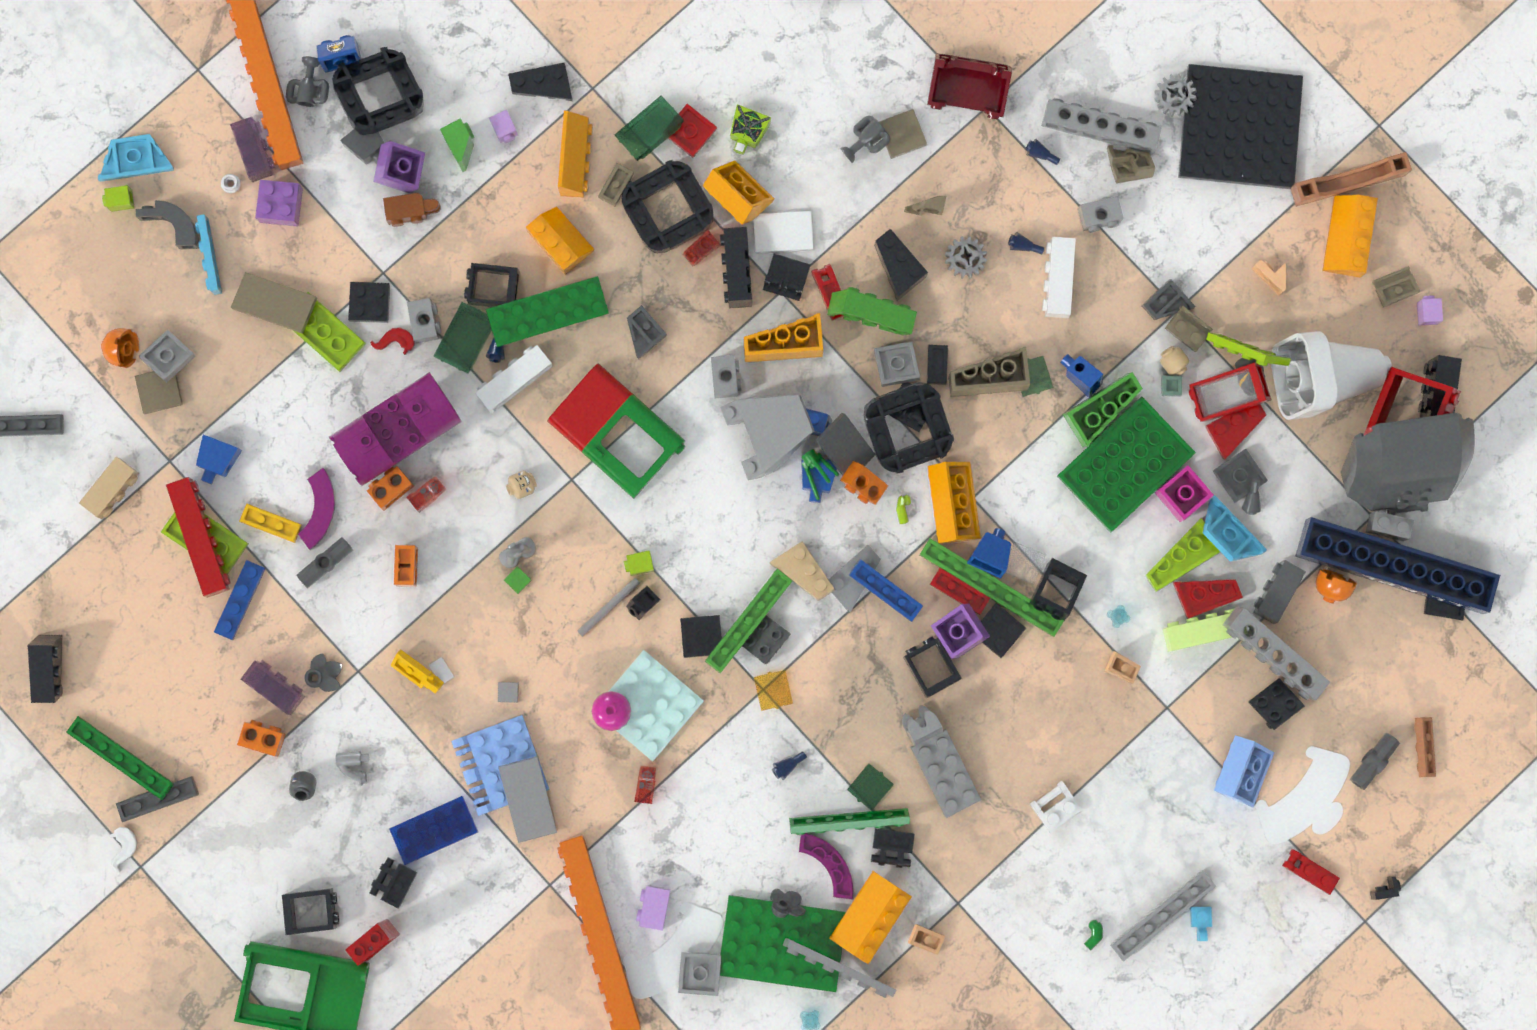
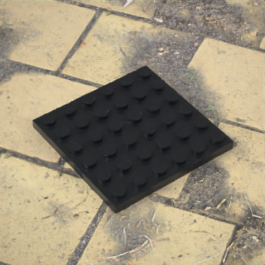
(1241, 127)

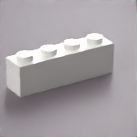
(1060, 277)
(514, 378)

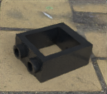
(469, 292)
(1066, 573)
(928, 643)
(289, 911)

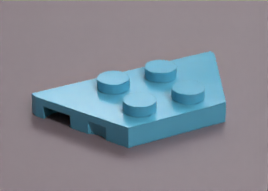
(133, 158)
(1229, 533)

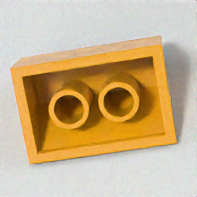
(737, 192)
(559, 239)

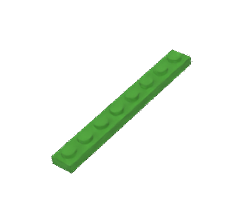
(989, 586)

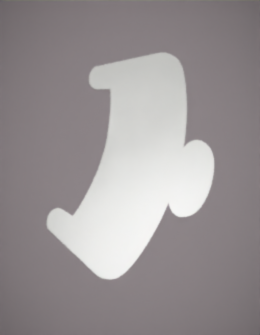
(1309, 801)
(662, 967)

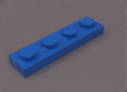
(885, 590)
(239, 600)

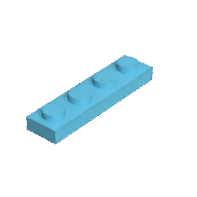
(209, 263)

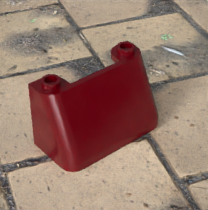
(969, 84)

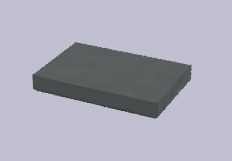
(844, 444)

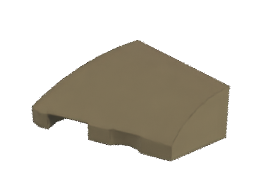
(1130, 165)
(933, 205)

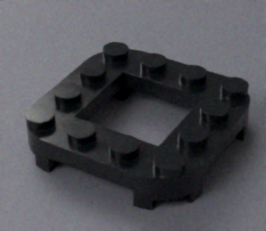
(385, 61)
(655, 181)
(916, 454)

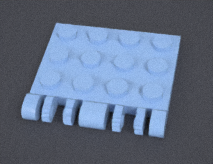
(492, 748)

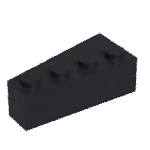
(737, 267)

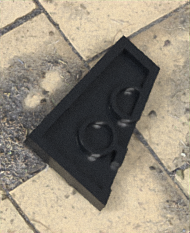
(543, 81)

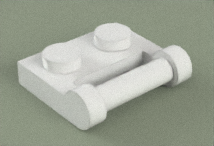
(1058, 813)

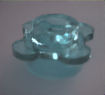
(1112, 614)
(810, 1015)

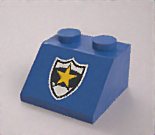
(333, 53)

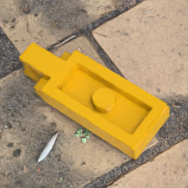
(416, 672)

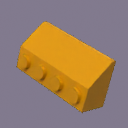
(574, 155)
(1350, 235)
(954, 502)
(870, 917)

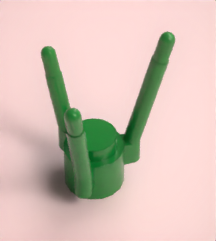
(812, 460)

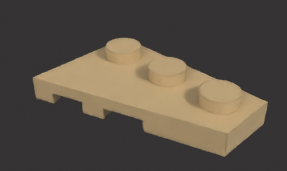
(803, 570)

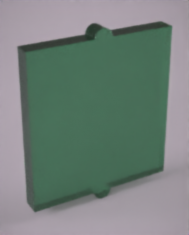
(1039, 377)
(870, 787)

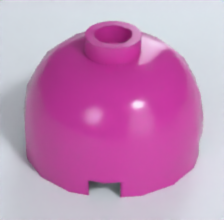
(611, 711)

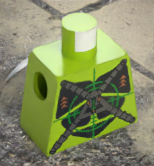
(748, 128)

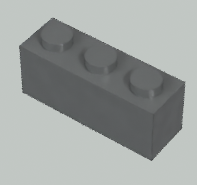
(1278, 591)

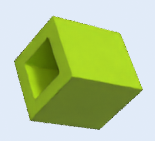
(118, 198)
(639, 563)

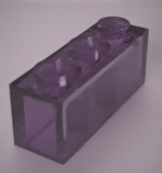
(253, 149)
(273, 686)

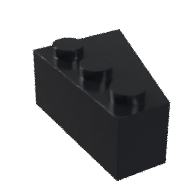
(899, 264)
(45, 668)

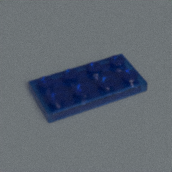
(433, 830)

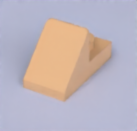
(1275, 280)
(1122, 667)
(926, 939)

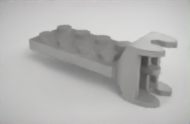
(940, 762)

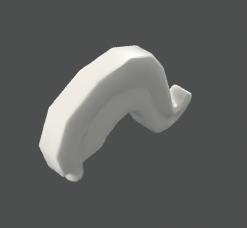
(129, 845)

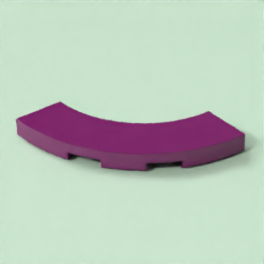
(323, 509)
(832, 862)

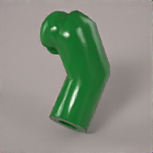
(1096, 932)

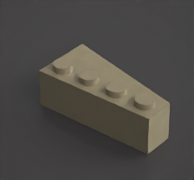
(991, 376)

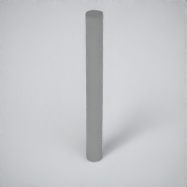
(608, 607)

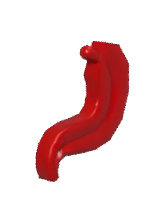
(399, 335)

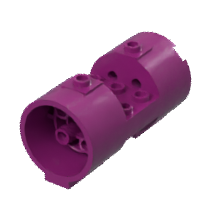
(395, 429)

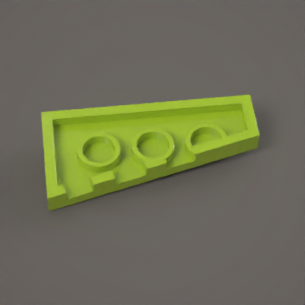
(1248, 351)
(1183, 557)

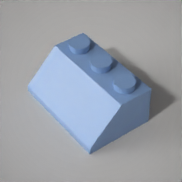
(1244, 771)

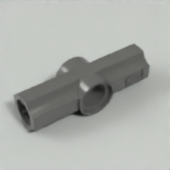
(334, 553)
(1375, 761)

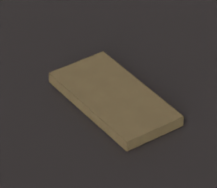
(274, 302)

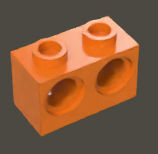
(865, 481)
(393, 492)
(405, 565)
(260, 742)

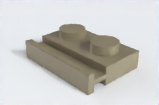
(1396, 286)
(1188, 328)

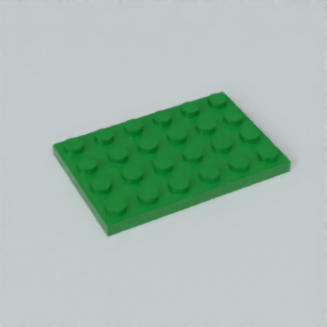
(1126, 464)
(755, 948)

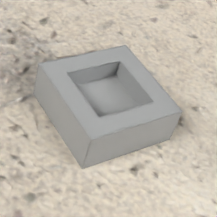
(508, 692)

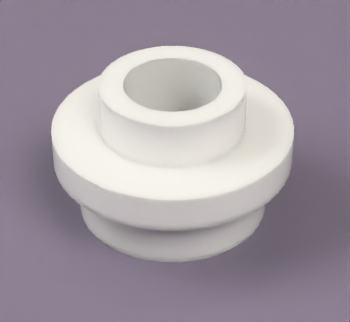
(226, 179)

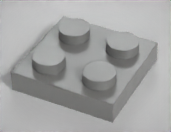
(167, 356)
(896, 364)
(699, 973)

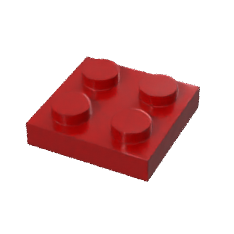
(693, 131)

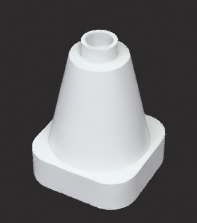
(1323, 373)

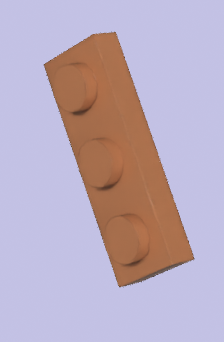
(1425, 747)

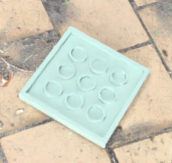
(657, 704)

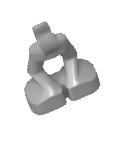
(515, 551)

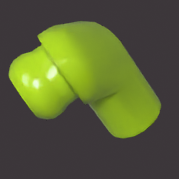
(901, 509)

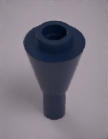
(1038, 150)
(1020, 243)
(495, 353)
(785, 767)

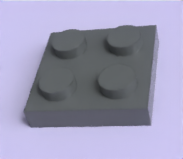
(1238, 474)

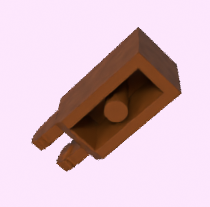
(409, 209)

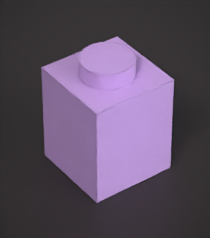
(503, 127)
(1429, 311)

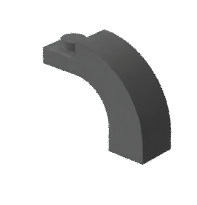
(185, 230)

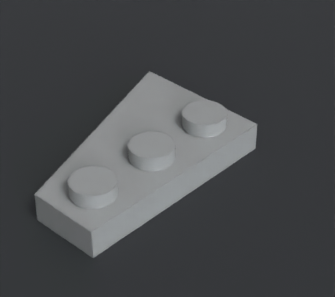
(846, 588)

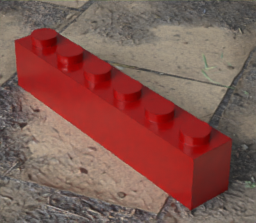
(197, 537)

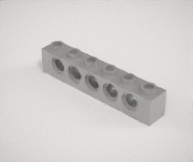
(1091, 130)
(1315, 681)

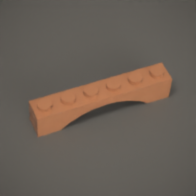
(1368, 175)

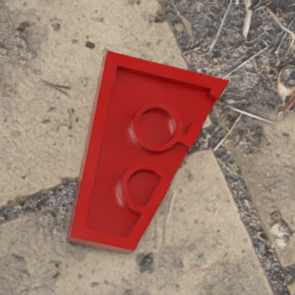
(1234, 428)
(1204, 596)

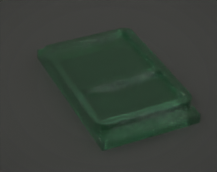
(649, 128)
(464, 338)

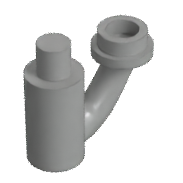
(347, 759)

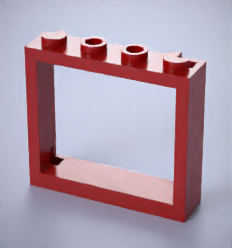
(1390, 391)

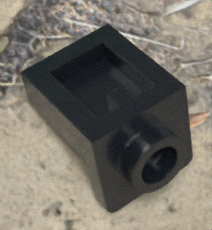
(642, 603)
(1383, 892)

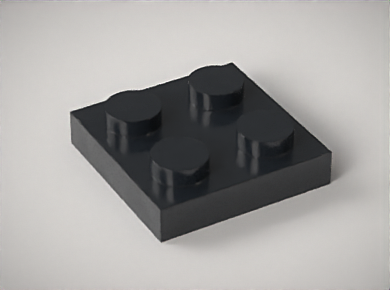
(369, 302)
(1002, 630)
(700, 635)

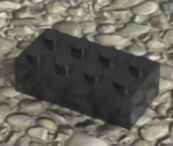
(1442, 370)

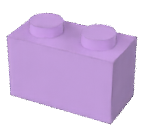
(654, 907)

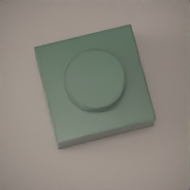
(1171, 386)

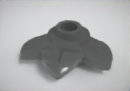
(326, 673)
(786, 903)

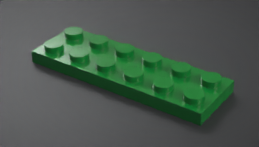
(547, 311)

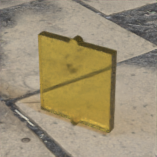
(773, 690)

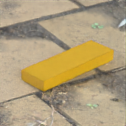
(270, 523)

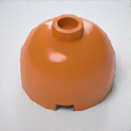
(119, 347)
(1334, 586)

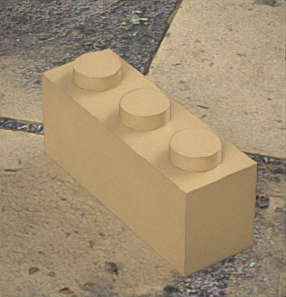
(109, 488)

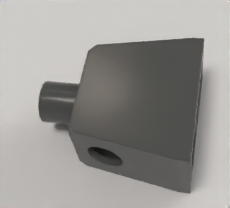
(363, 146)

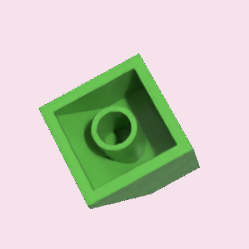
(459, 140)

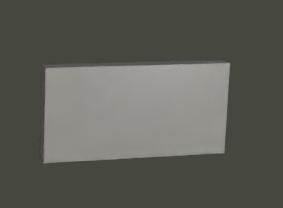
(527, 799)

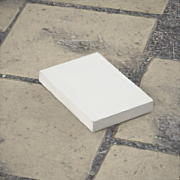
(783, 232)

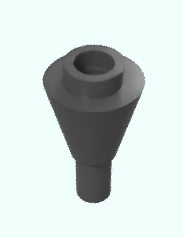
(1252, 502)

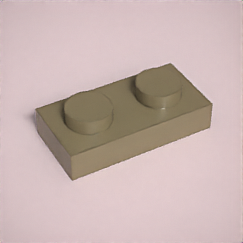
(615, 184)

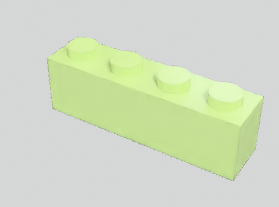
(1197, 631)

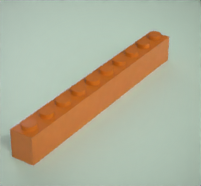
(265, 83)
(599, 933)

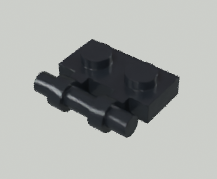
(892, 841)
(398, 886)

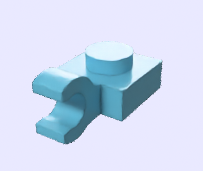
(1201, 918)

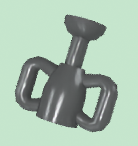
(308, 86)
(870, 135)

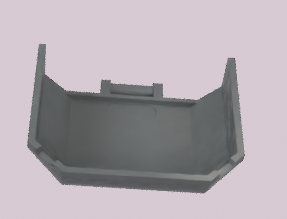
(1409, 462)

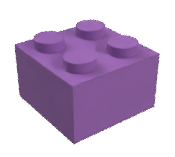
(399, 167)
(279, 203)
(960, 631)

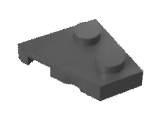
(1167, 301)
(644, 331)

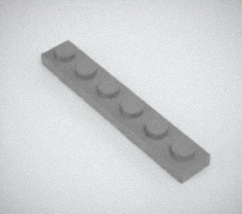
(1163, 915)
(831, 965)

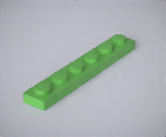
(748, 621)

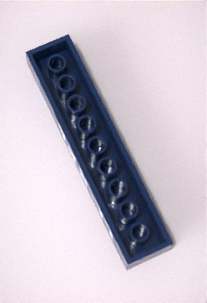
(1397, 565)

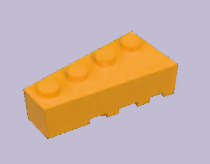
(786, 341)

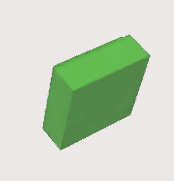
(517, 580)

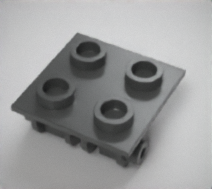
(766, 640)

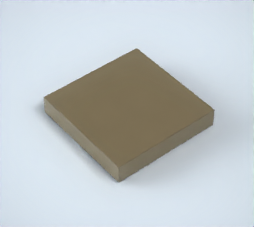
(904, 133)
(156, 393)

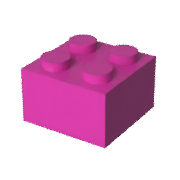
(1184, 493)

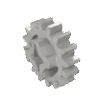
(1179, 88)
(957, 259)

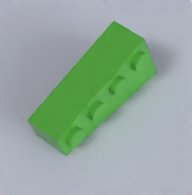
(872, 311)
(1098, 410)

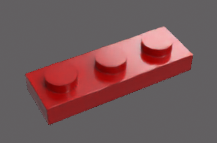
(959, 590)

